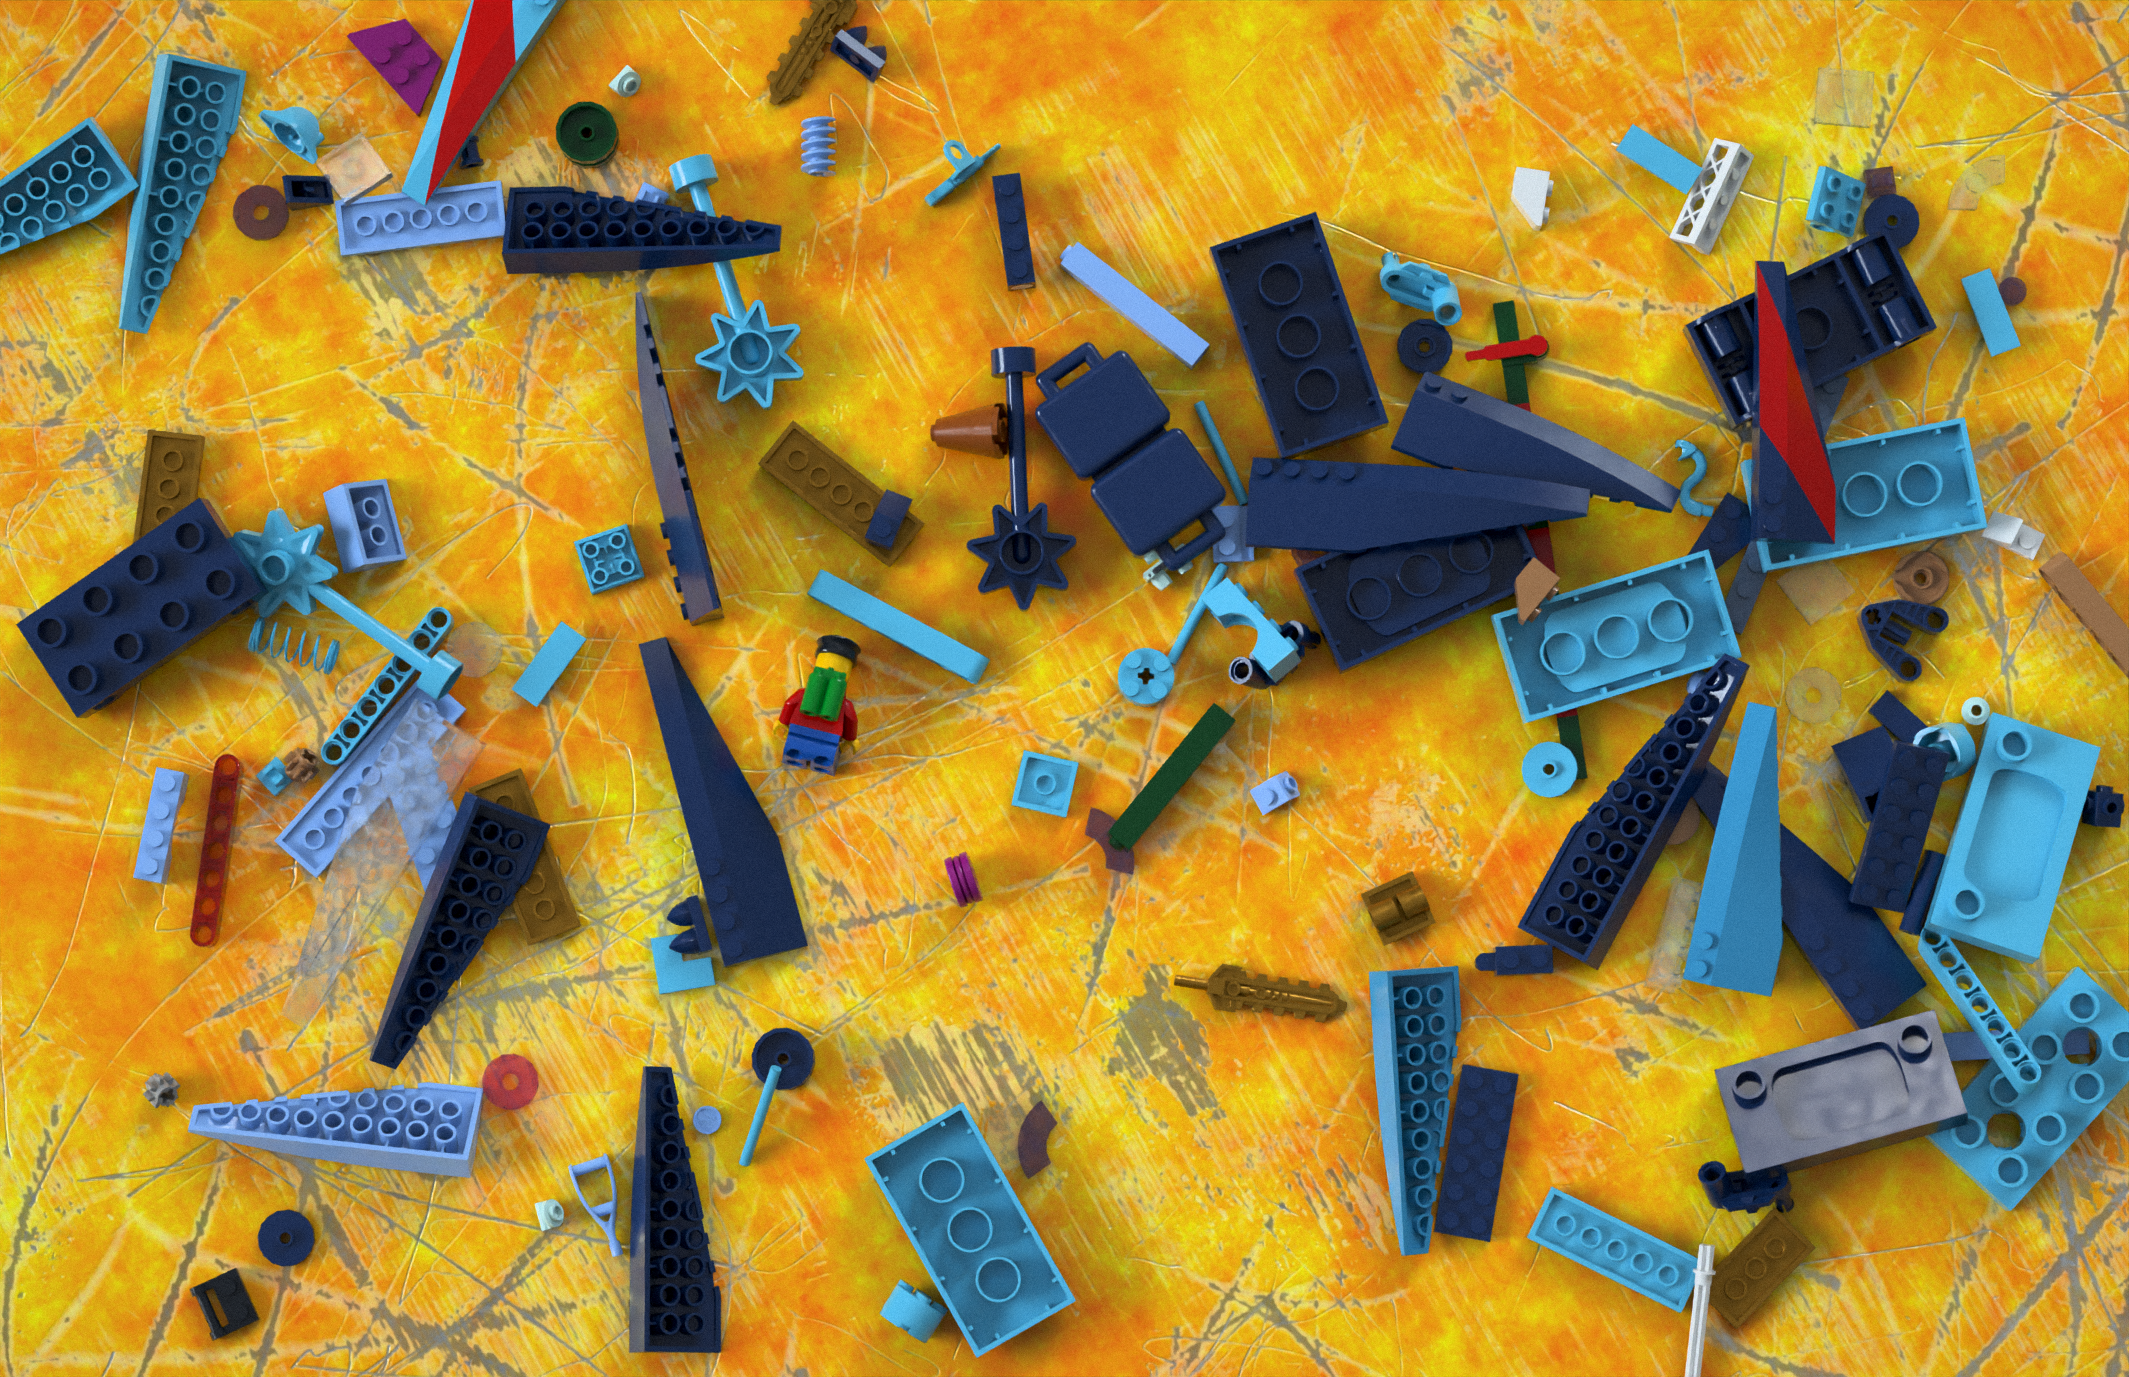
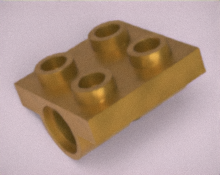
(1398, 908)

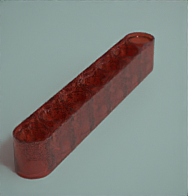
(221, 864)

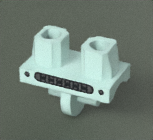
(1157, 574)

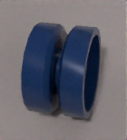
(788, 1042)

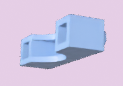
(156, 841)

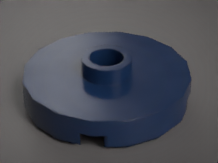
(1898, 208)
(1426, 332)
(301, 1235)

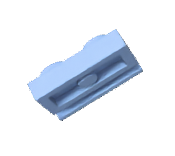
(1232, 546)

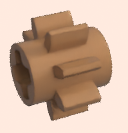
(301, 765)

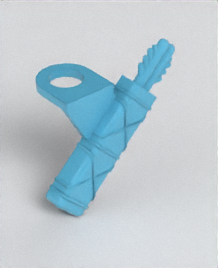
(964, 168)

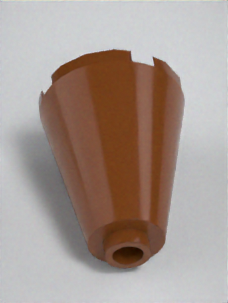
(974, 431)

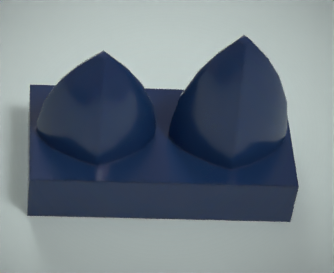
(851, 49)
(694, 939)

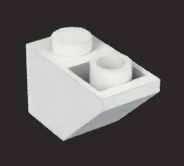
(1530, 193)

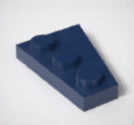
(1726, 531)

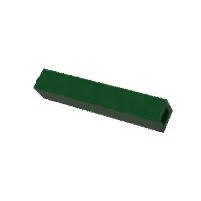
(1170, 778)

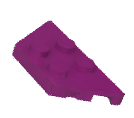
(400, 59)

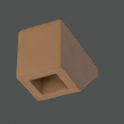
(1532, 588)

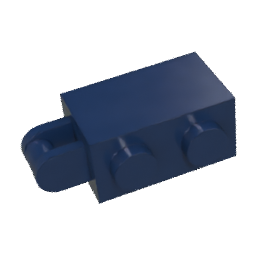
(1517, 960)

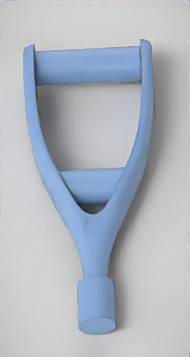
(603, 1209)

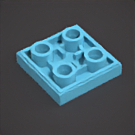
(609, 559)

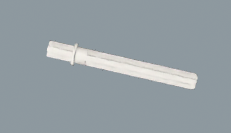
(1702, 1283)

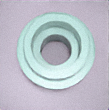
(1967, 714)

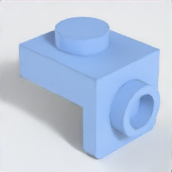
(1275, 792)

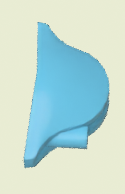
(296, 130)

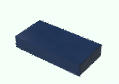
(1896, 718)

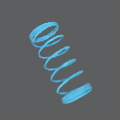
(256, 636)

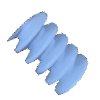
(817, 146)

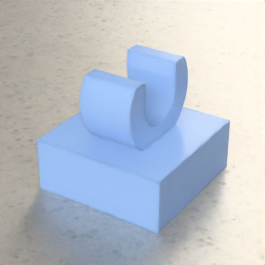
(651, 194)

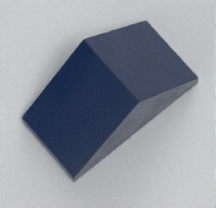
(307, 191)

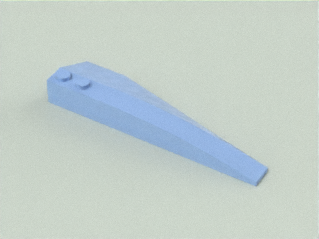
(389, 1128)

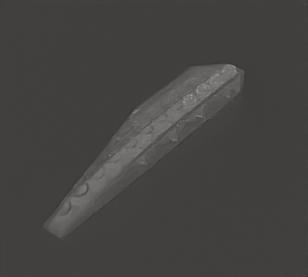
(378, 842)

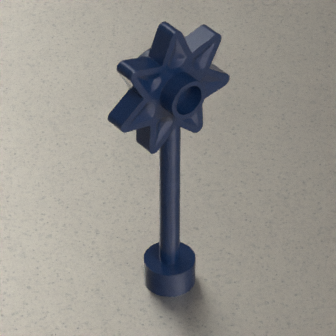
(1021, 550)

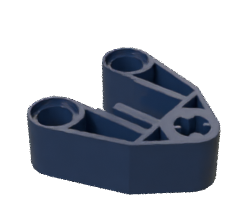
(1884, 651)

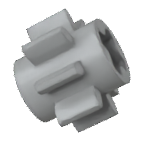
(161, 1090)

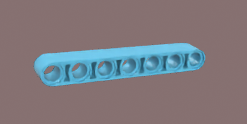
(898, 626)
(374, 692)
(1980, 1021)

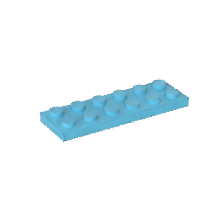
(1614, 1249)

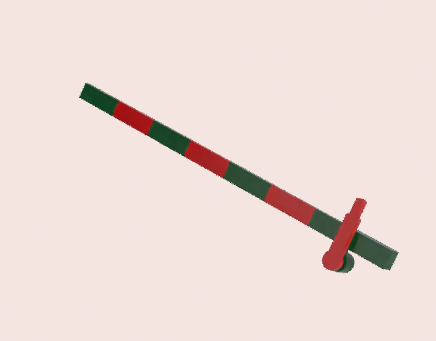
(1514, 355)

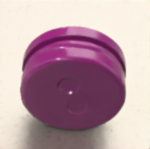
(963, 879)

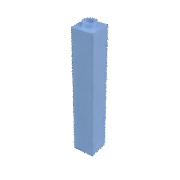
(1133, 305)

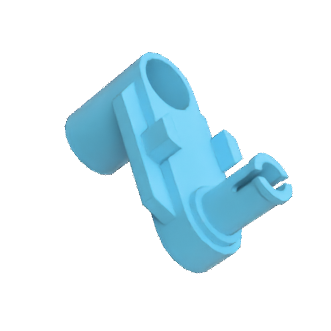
(1421, 288)

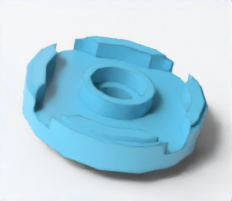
(1564, 769)

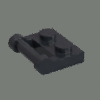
(234, 1302)

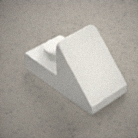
(2013, 535)

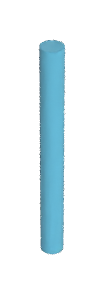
(1221, 453)
(1195, 615)
(760, 1115)

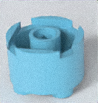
(1135, 664)
(1955, 740)
(913, 1311)

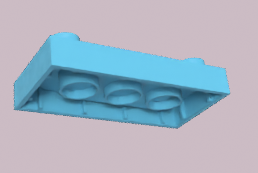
(1616, 636)
(2012, 838)

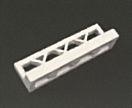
(1717, 196)

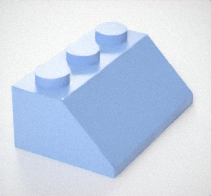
(364, 525)

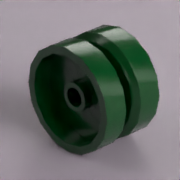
(587, 118)

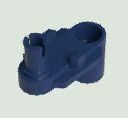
(1248, 672)
(1732, 1192)

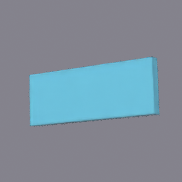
(1659, 159)
(1990, 312)
(549, 664)

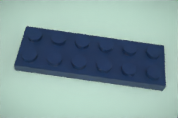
(1899, 826)
(1476, 1153)

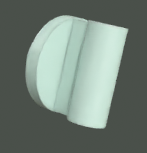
(626, 82)
(549, 1214)

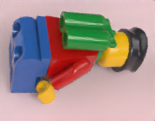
(820, 712)

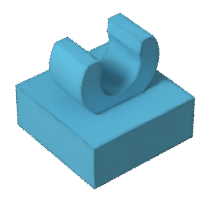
(274, 777)

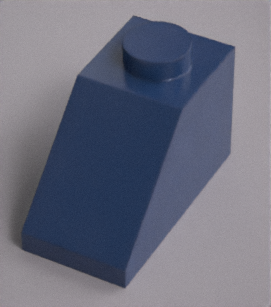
(888, 520)

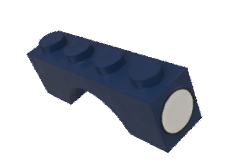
(1014, 232)

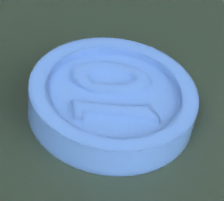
(707, 1119)

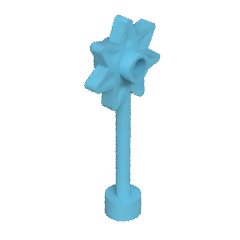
(748, 349)
(295, 574)

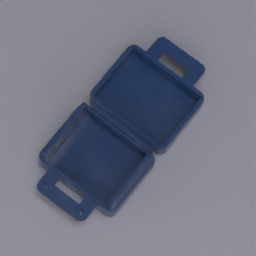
(1144, 478)

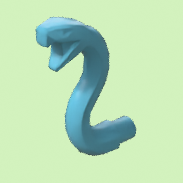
(1690, 505)

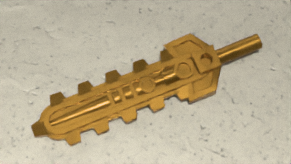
(808, 46)
(1230, 989)

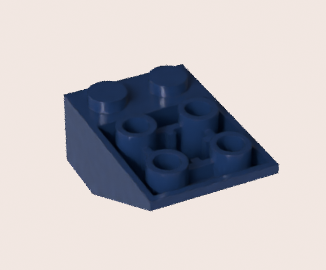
(1863, 767)

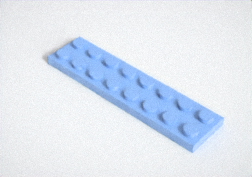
(317, 828)

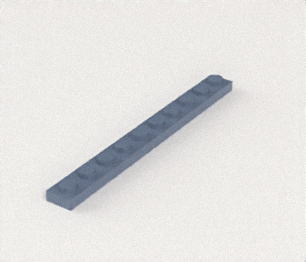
(1749, 575)

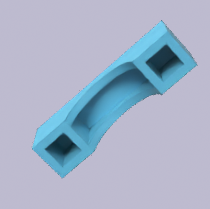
(1232, 608)

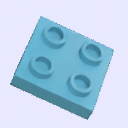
(1835, 202)

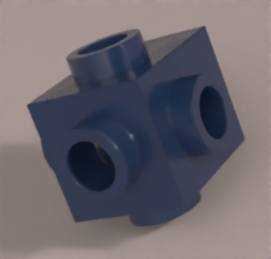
(2103, 807)

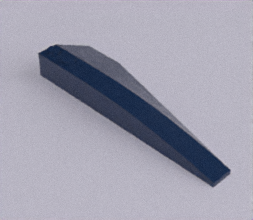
(670, 1262)

